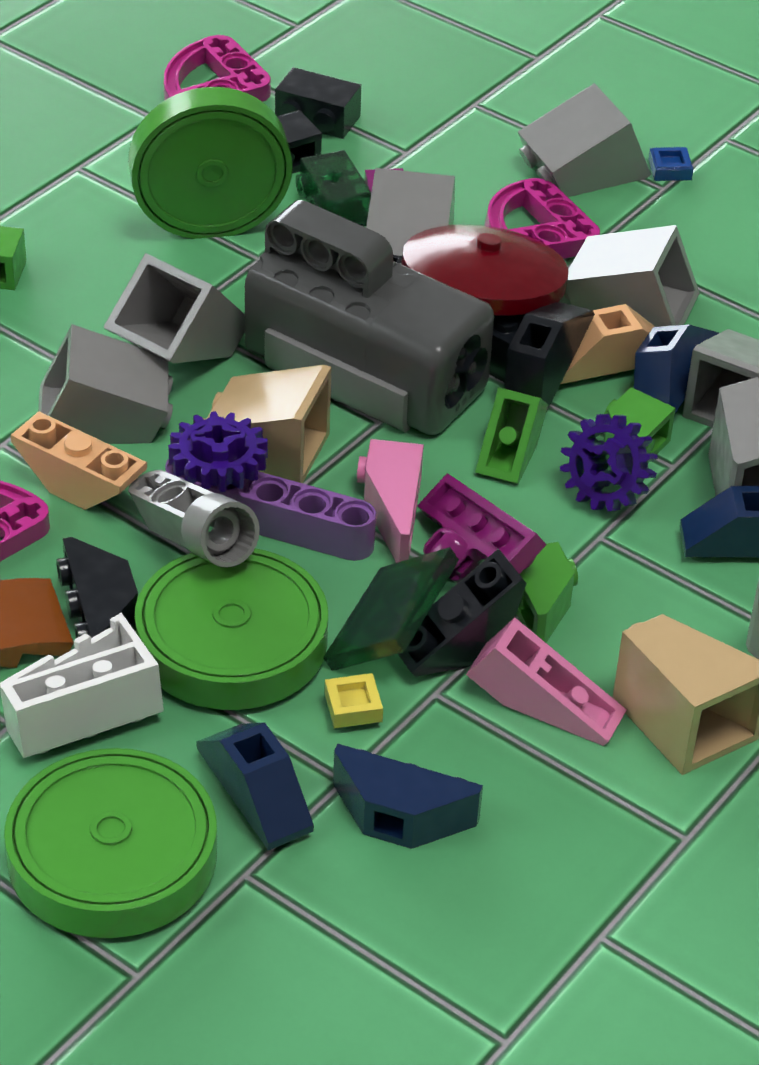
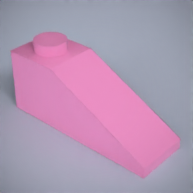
(392, 487)
(541, 683)

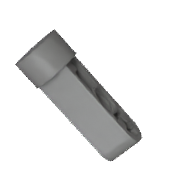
(185, 513)

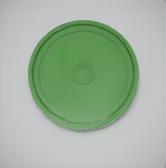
(209, 163)
(233, 631)
(111, 842)

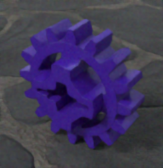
(218, 451)
(627, 459)

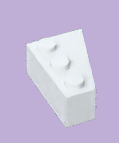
(83, 692)

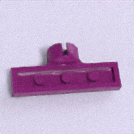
(475, 528)

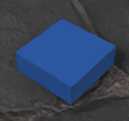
(670, 163)

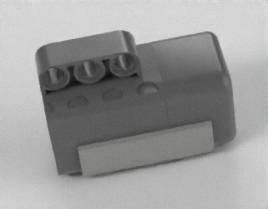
(391, 334)

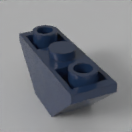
(665, 361)
(724, 525)
(259, 781)
(403, 800)

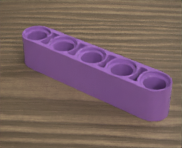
(306, 515)

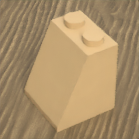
(289, 408)
(687, 691)

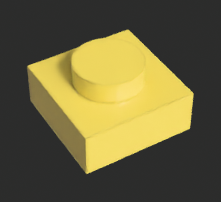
(353, 700)

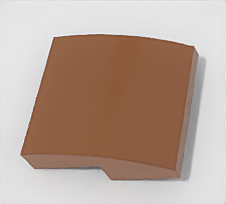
(31, 621)

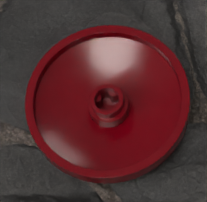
(490, 264)

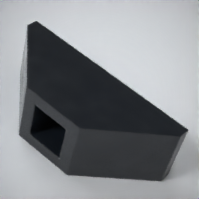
(545, 349)
(98, 586)
(466, 618)

